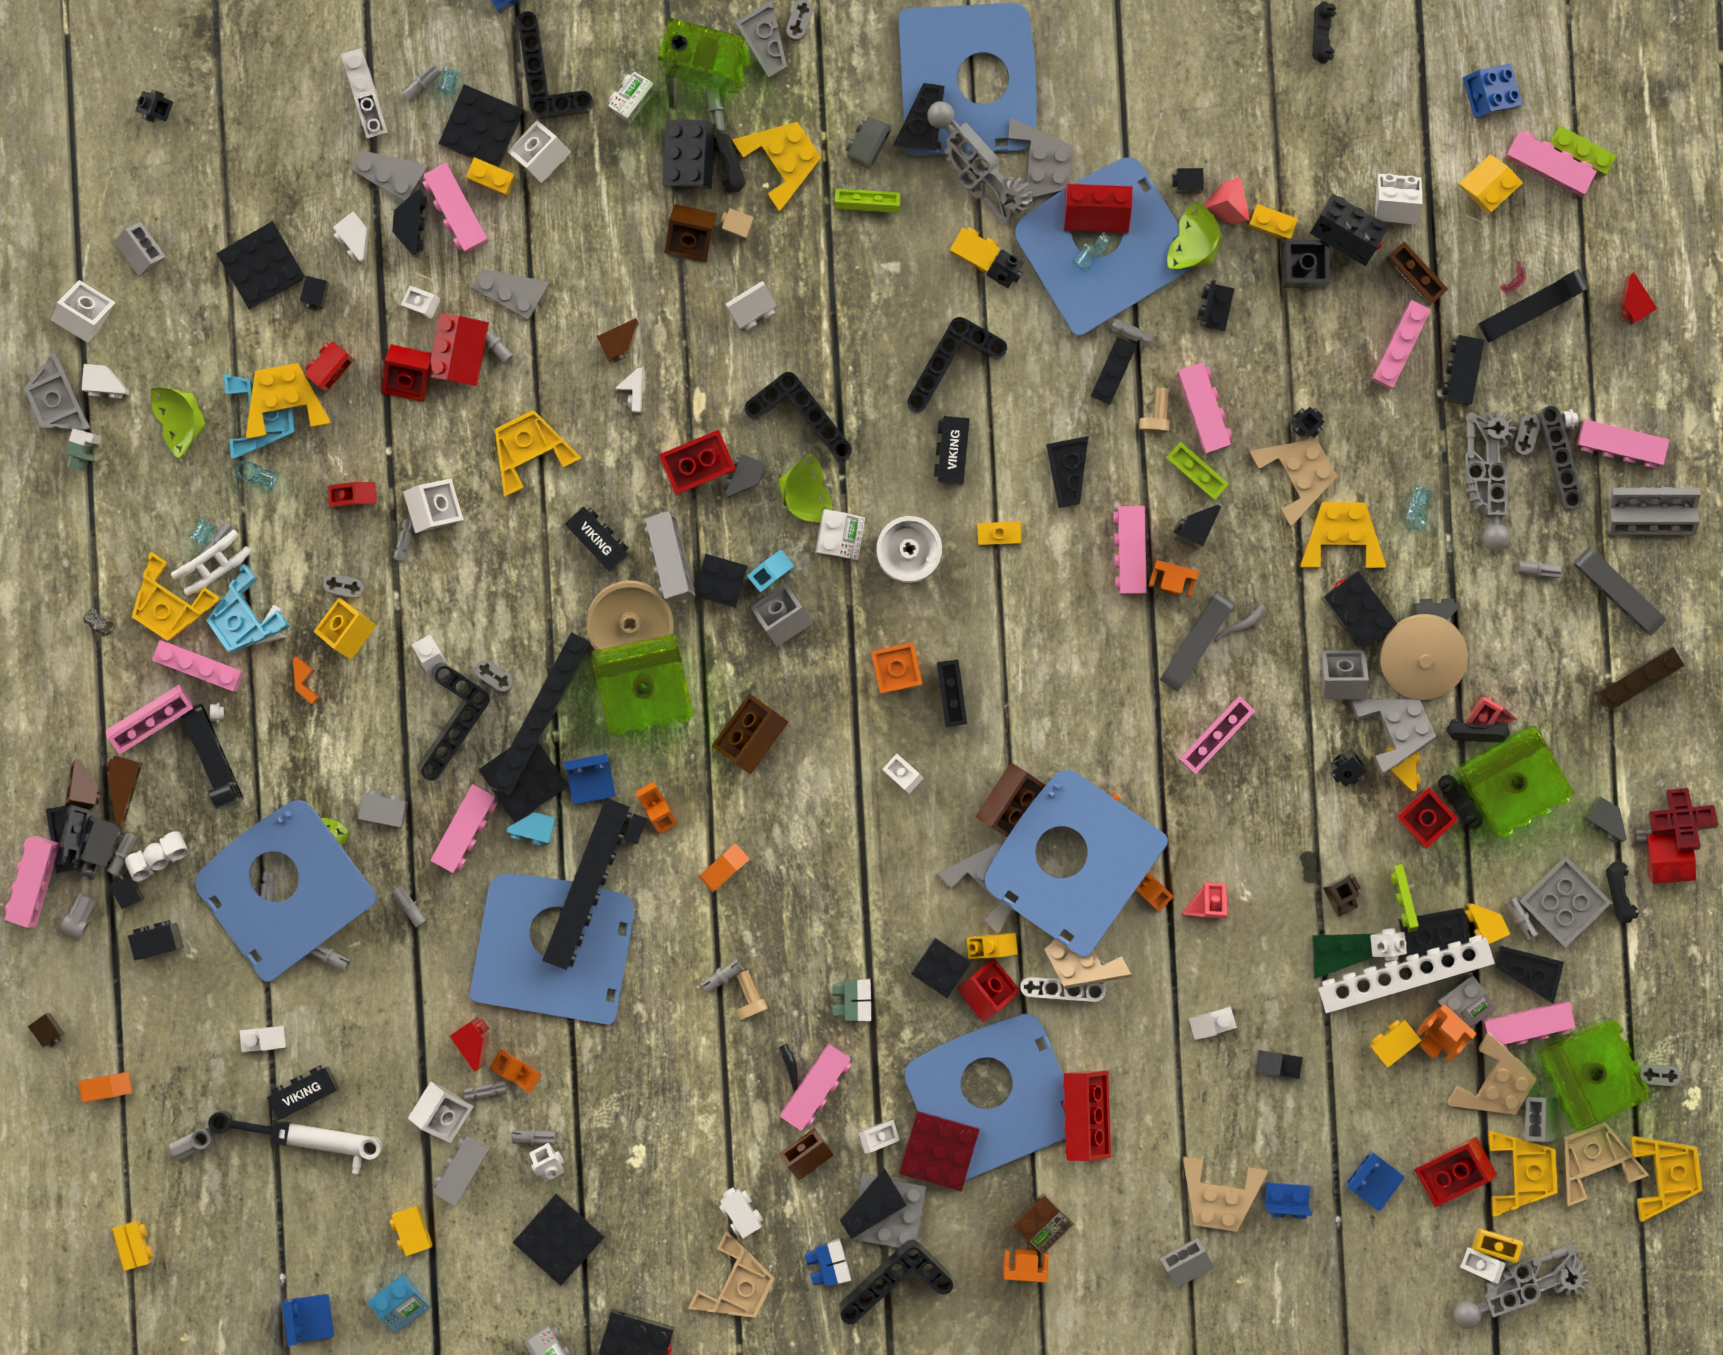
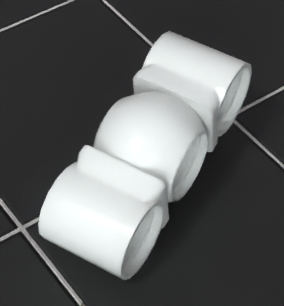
(156, 856)

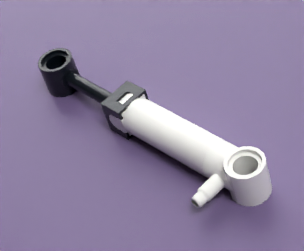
(306, 1136)

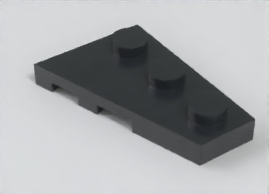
(917, 130)
(1067, 469)
(1531, 970)
(874, 1205)

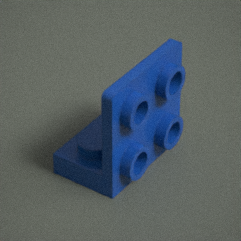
(1492, 90)
(590, 778)
(1374, 1180)
(1287, 1199)
(308, 1318)

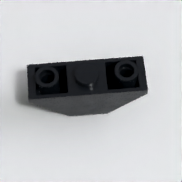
(409, 222)

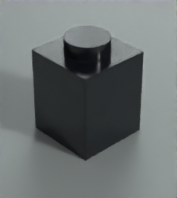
(1188, 180)
(314, 293)
(126, 891)

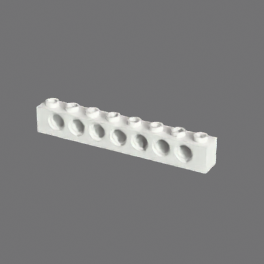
(1333, 1002)

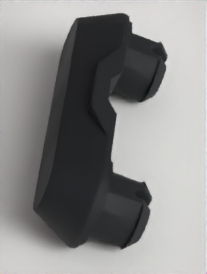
(1322, 23)
(736, 179)
(1481, 733)
(1460, 801)
(1615, 876)

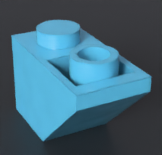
(770, 571)
(536, 827)

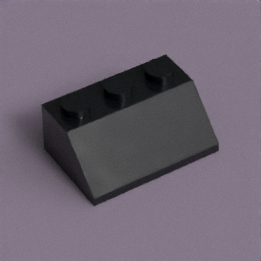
(1196, 527)

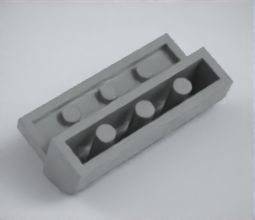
(1653, 511)

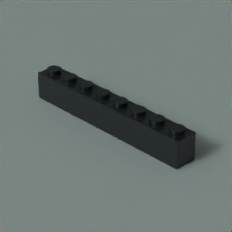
(540, 715)
(586, 883)

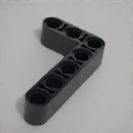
(540, 76)
(1533, 305)
(947, 357)
(804, 410)
(455, 720)
(224, 784)
(893, 1277)

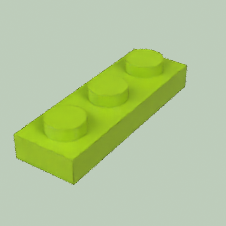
(1583, 149)
(867, 200)
(1197, 471)
(1404, 898)

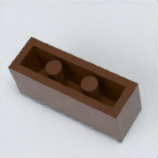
(1416, 273)

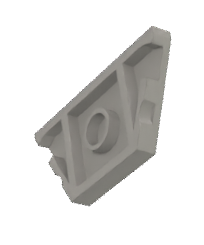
(55, 398)

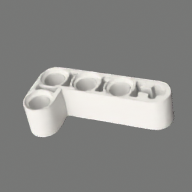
(1061, 992)

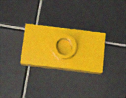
(999, 533)

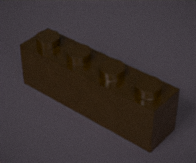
(1639, 679)

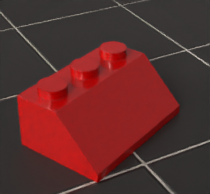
(1097, 208)
(458, 349)
(472, 1042)

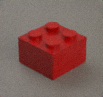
(1426, 817)

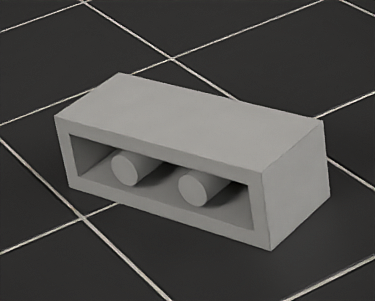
(460, 1169)

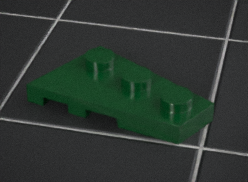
(1339, 952)

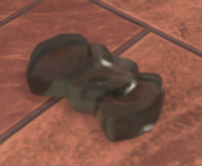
(98, 623)
(1309, 867)

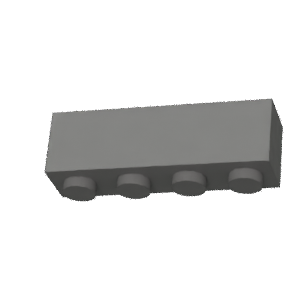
(669, 557)

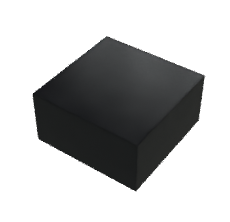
(635, 828)

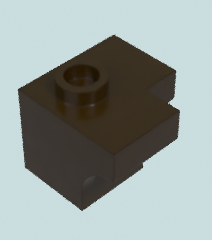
(1343, 894)

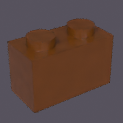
(806, 1154)

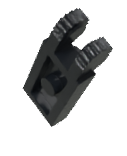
(74, 835)

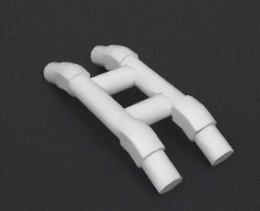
(215, 551)

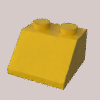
(1490, 184)
(345, 628)

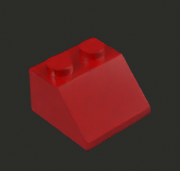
(328, 366)
(406, 373)
(1665, 861)
(988, 989)

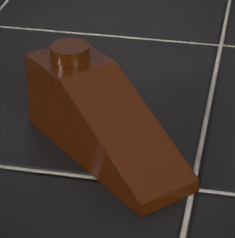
(122, 783)

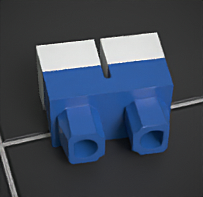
(827, 1254)

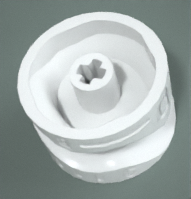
(913, 533)

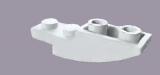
(364, 93)

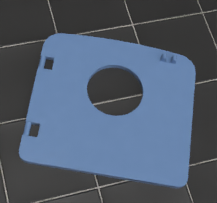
(942, 38)
(1113, 280)
(1118, 858)
(326, 899)
(512, 971)
(1030, 1114)

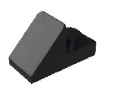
(1279, 1064)

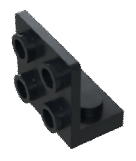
(1216, 307)

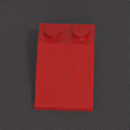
(696, 462)
(1456, 1172)

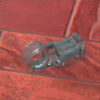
(1089, 253)
(256, 473)
(1417, 507)

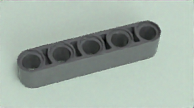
(1557, 468)
(1619, 591)
(1197, 641)

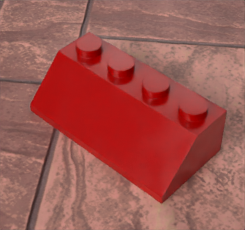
(1087, 1115)

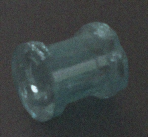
(449, 80)
(202, 531)

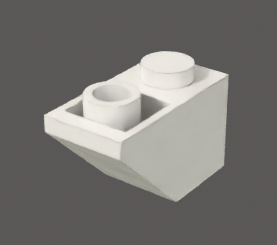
(355, 235)
(101, 379)

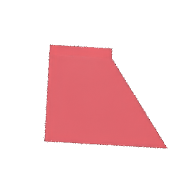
(1229, 202)
(1488, 713)
(1209, 902)

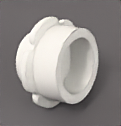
(1569, 419)
(216, 713)

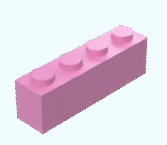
(1550, 163)
(455, 207)
(1400, 344)
(1204, 408)
(1622, 443)
(1131, 549)
(198, 666)
(149, 719)
(1216, 735)
(463, 829)
(31, 881)
(1531, 1023)
(815, 1086)

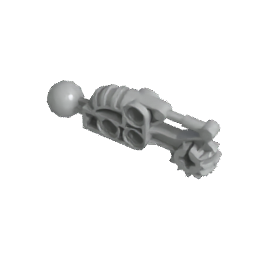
(968, 161)
(1495, 536)
(1469, 1314)

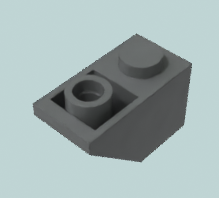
(746, 476)
(1444, 609)
(1608, 818)

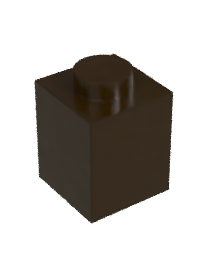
(46, 1030)

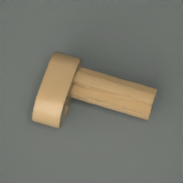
(1159, 423)
(756, 1004)

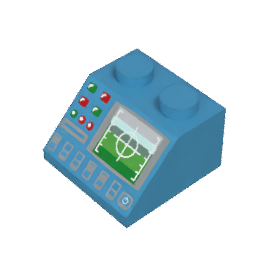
(398, 1303)

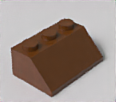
(750, 733)
(1009, 799)

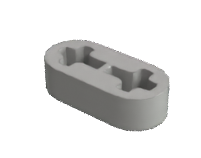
(795, 17)
(1521, 433)
(344, 580)
(491, 679)
(1659, 1080)

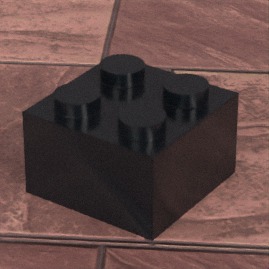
(1305, 264)
(720, 580)
(152, 942)
(941, 967)

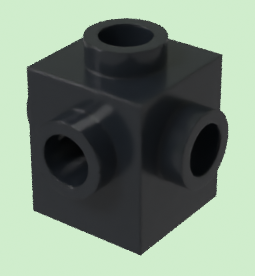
(153, 106)
(1005, 269)
(1315, 419)
(1347, 768)

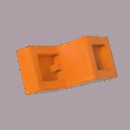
(302, 672)
(656, 807)
(723, 867)
(1154, 892)
(516, 1070)
(104, 1087)

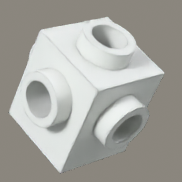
(1388, 944)
(546, 1162)

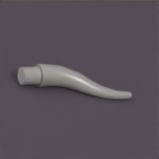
(1252, 619)

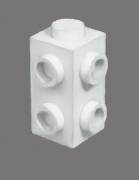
(737, 1207)

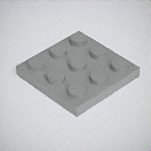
(1565, 901)
(902, 1224)

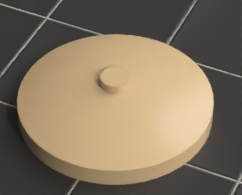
(627, 614)
(1423, 657)

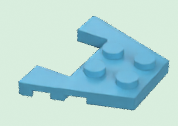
(277, 423)
(236, 622)

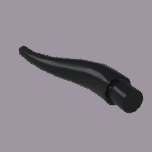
(791, 1065)

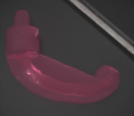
(1517, 281)

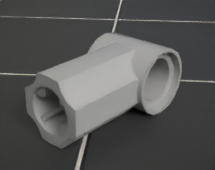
(76, 922)
(190, 1144)

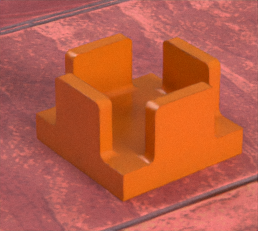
(1173, 578)
(896, 667)
(1444, 1032)
(1025, 1266)

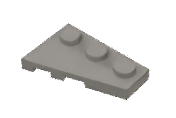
(764, 40)
(390, 173)
(511, 291)

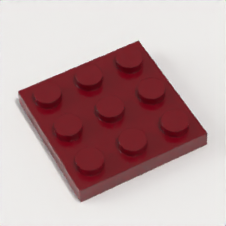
(939, 1150)

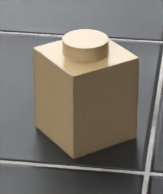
(737, 223)

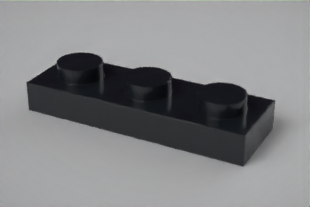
(1113, 370)
(56, 820)

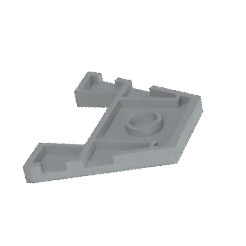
(1048, 159)
(1404, 723)
(977, 867)

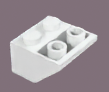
(1398, 199)

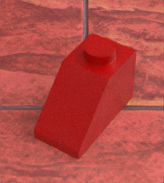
(1635, 300)
(352, 494)

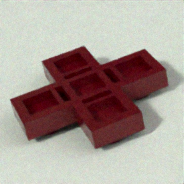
(1683, 819)

